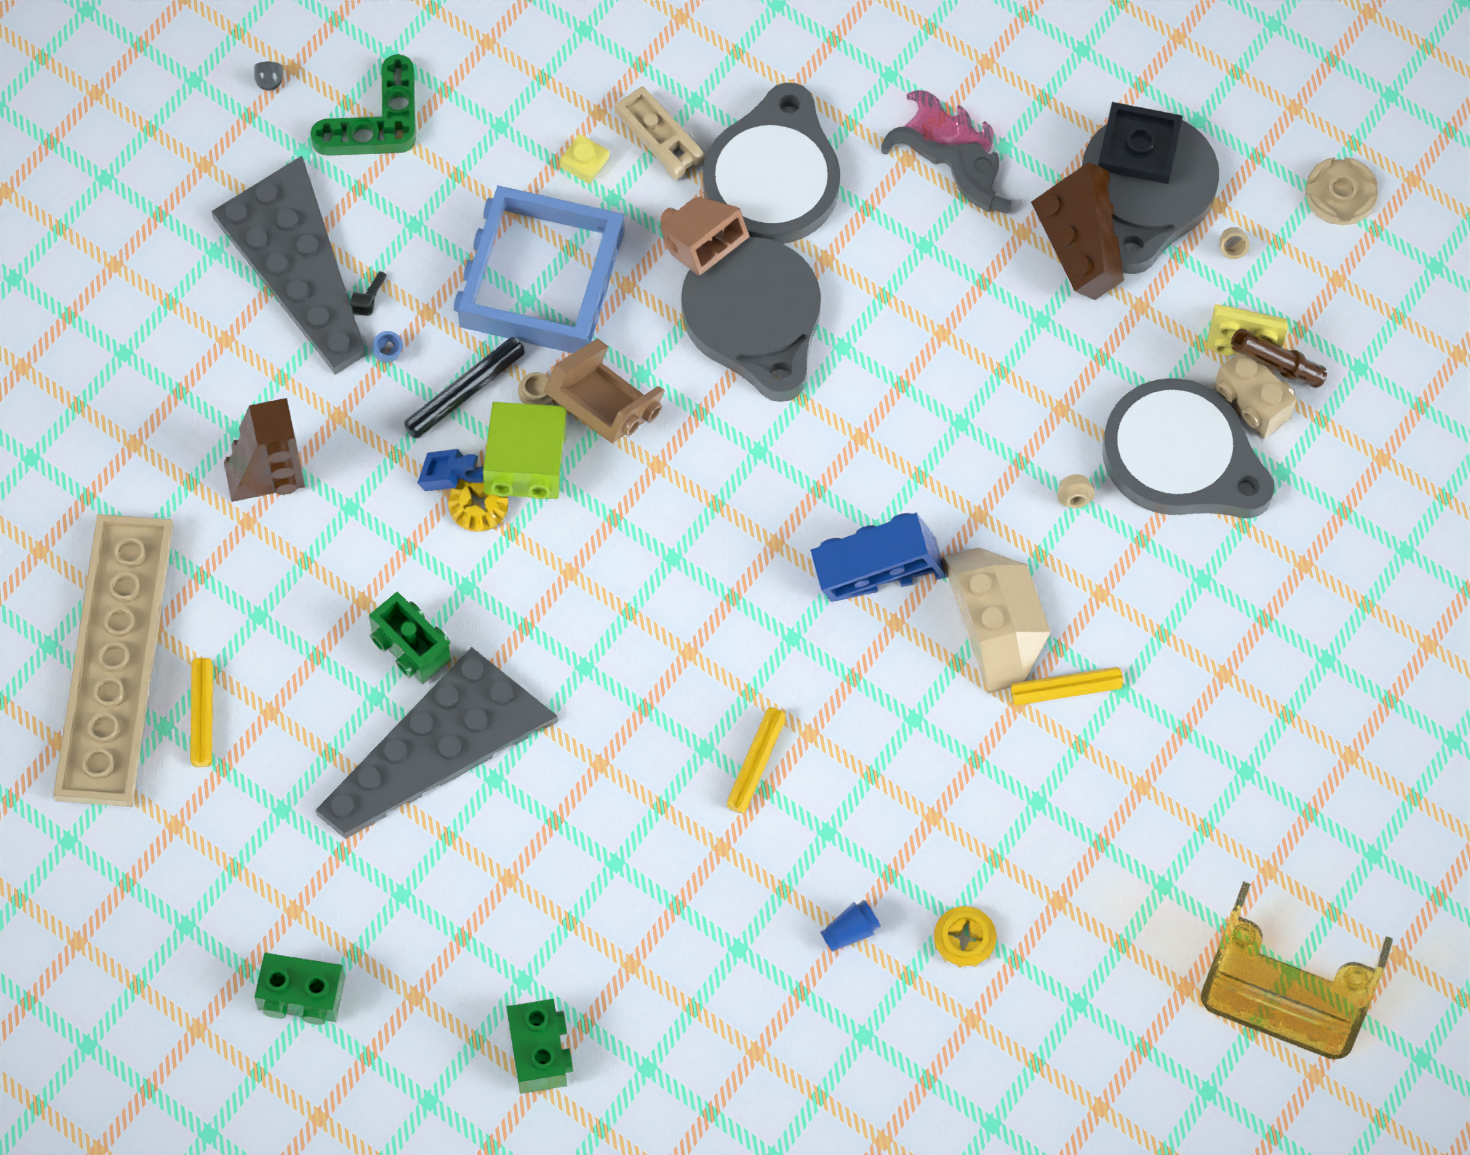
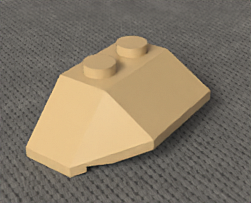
(998, 614)

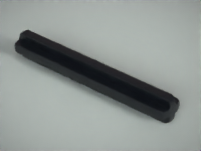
(464, 387)

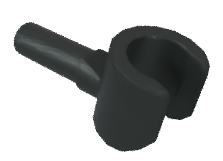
(364, 303)

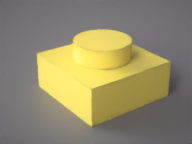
(584, 158)

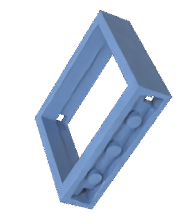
(528, 328)

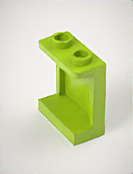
(524, 450)

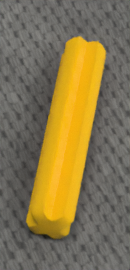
(1066, 686)
(201, 712)
(756, 760)

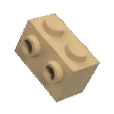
(1255, 393)

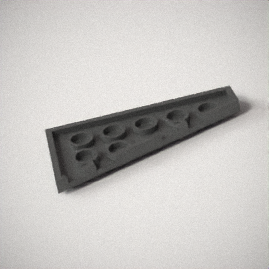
(288, 247)
(446, 734)

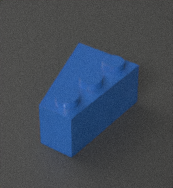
(877, 557)

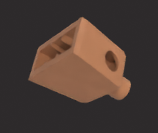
(702, 232)

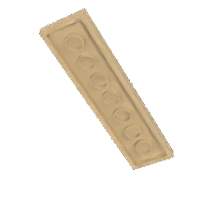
(114, 661)

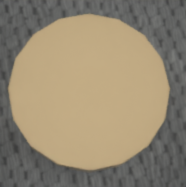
(1341, 191)

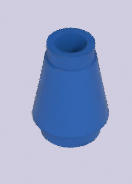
(851, 926)

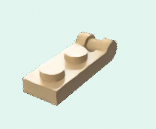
(659, 132)

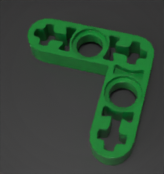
(389, 121)

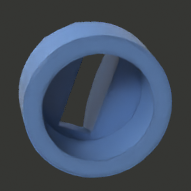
(381, 341)

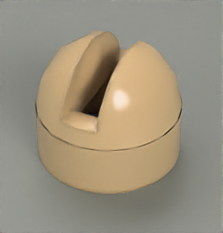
(1238, 245)

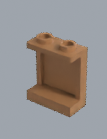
(601, 395)

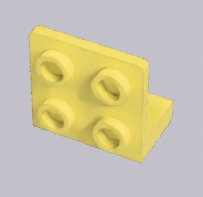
(1228, 320)

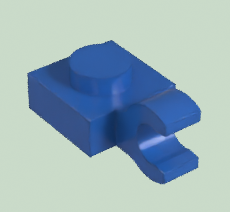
(445, 467)

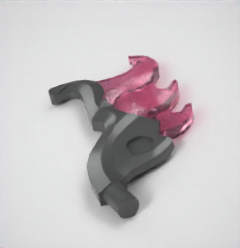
(955, 143)

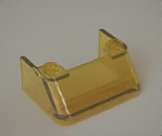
(1285, 999)

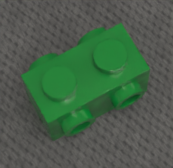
(409, 637)
(299, 988)
(537, 1045)

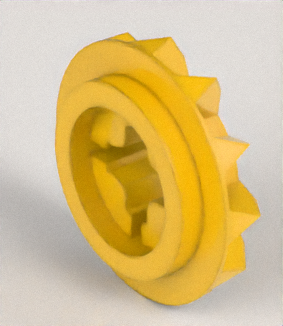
(473, 517)
(980, 928)

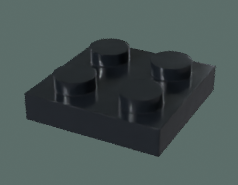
(1140, 142)

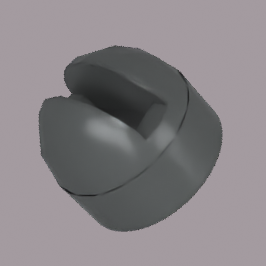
(268, 75)

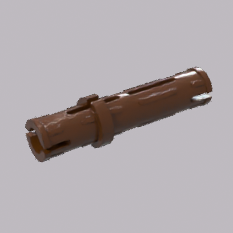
(1289, 363)

